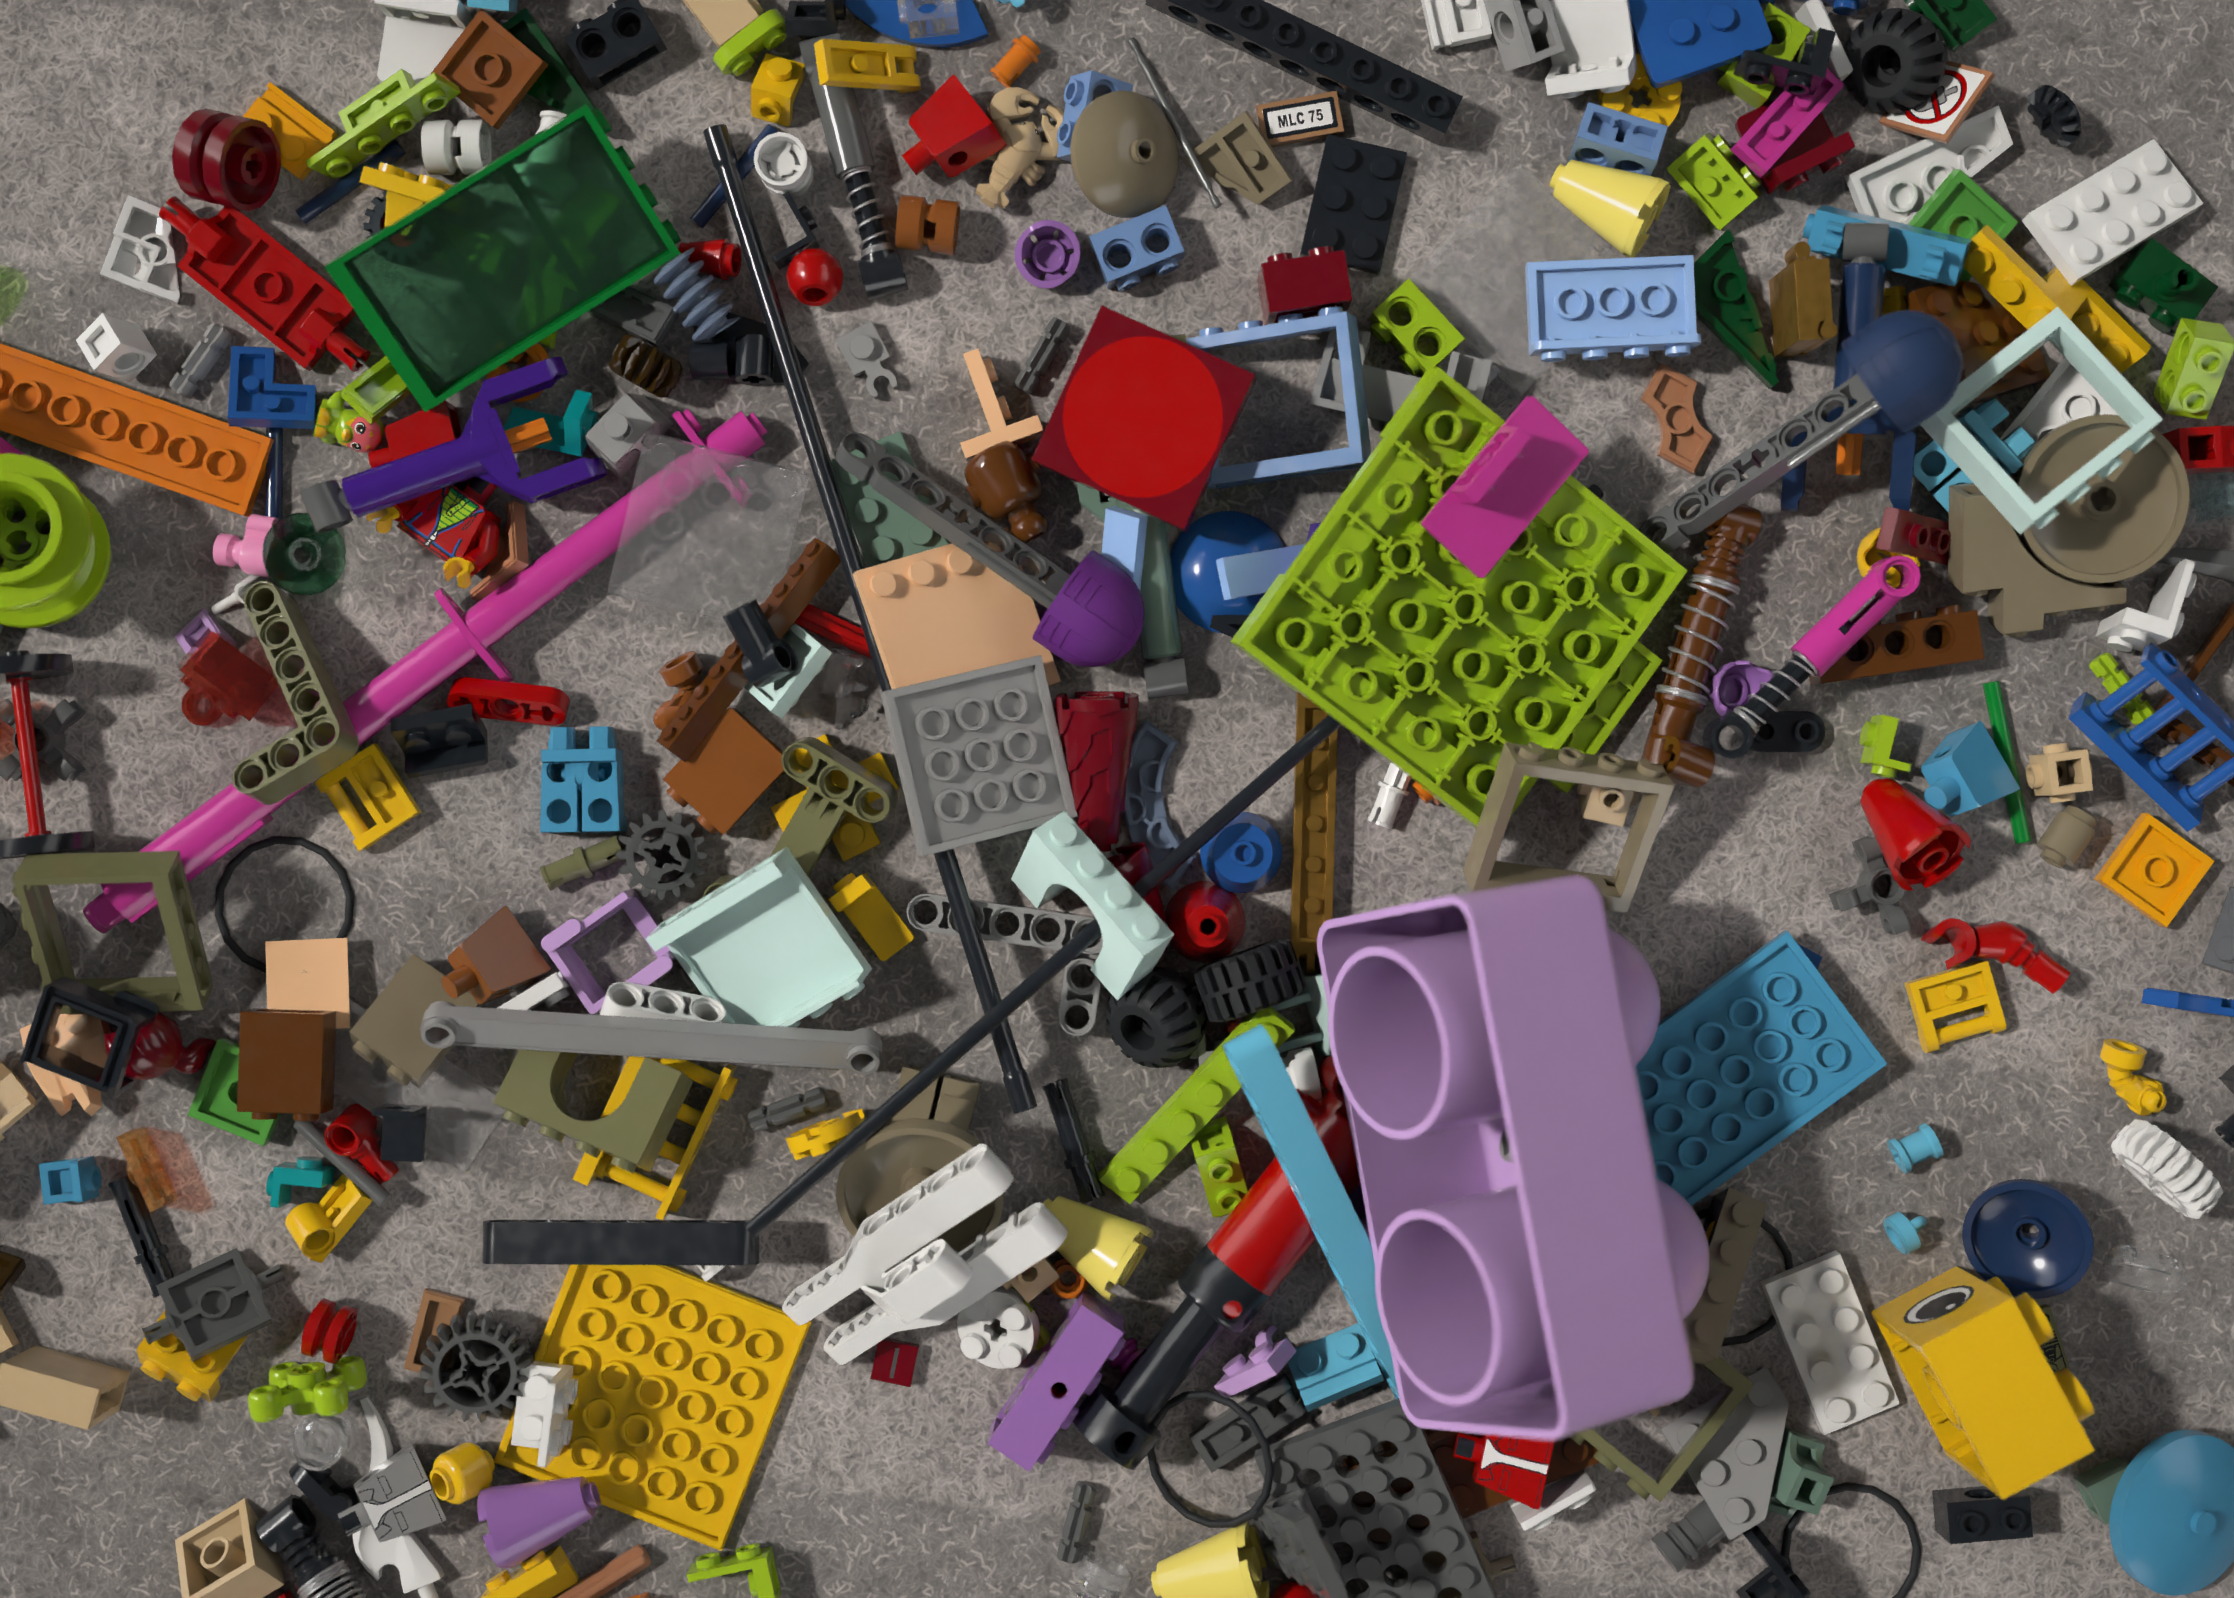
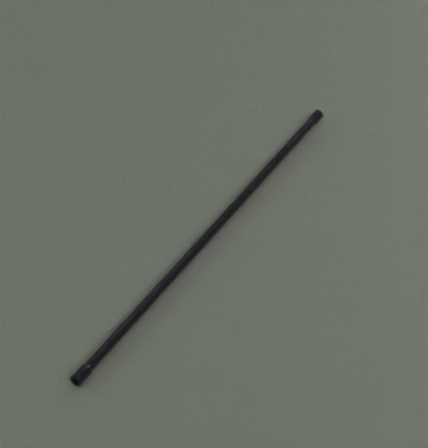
(725, 162)

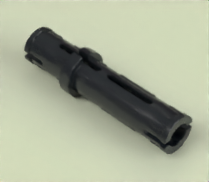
(1073, 1140)
(142, 1233)

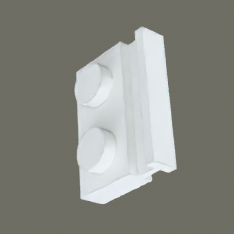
(1456, 22)
(549, 990)

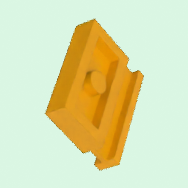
(295, 128)

